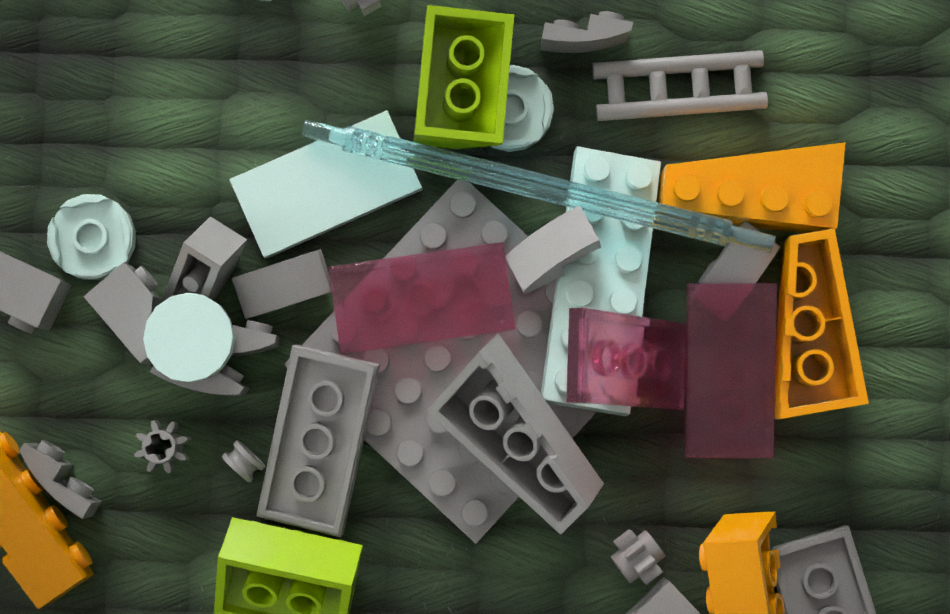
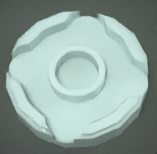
(527, 110)
(91, 236)
(189, 337)

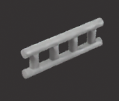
(698, 67)

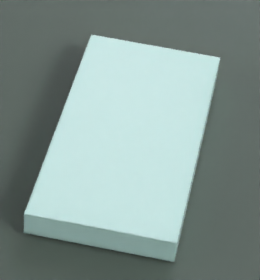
(319, 190)

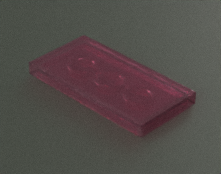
(421, 298)
(625, 360)
(730, 370)

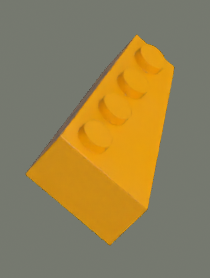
(769, 190)
(816, 336)
(35, 535)
(742, 565)

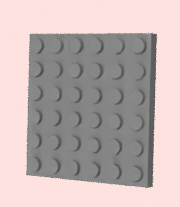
(419, 373)

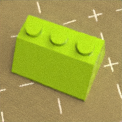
(463, 78)
(284, 571)

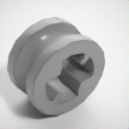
(243, 461)

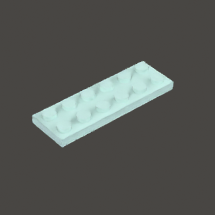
(609, 277)

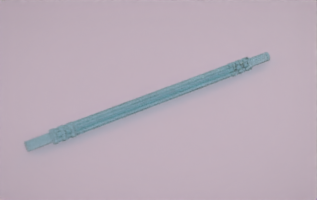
(539, 186)

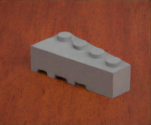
(517, 435)

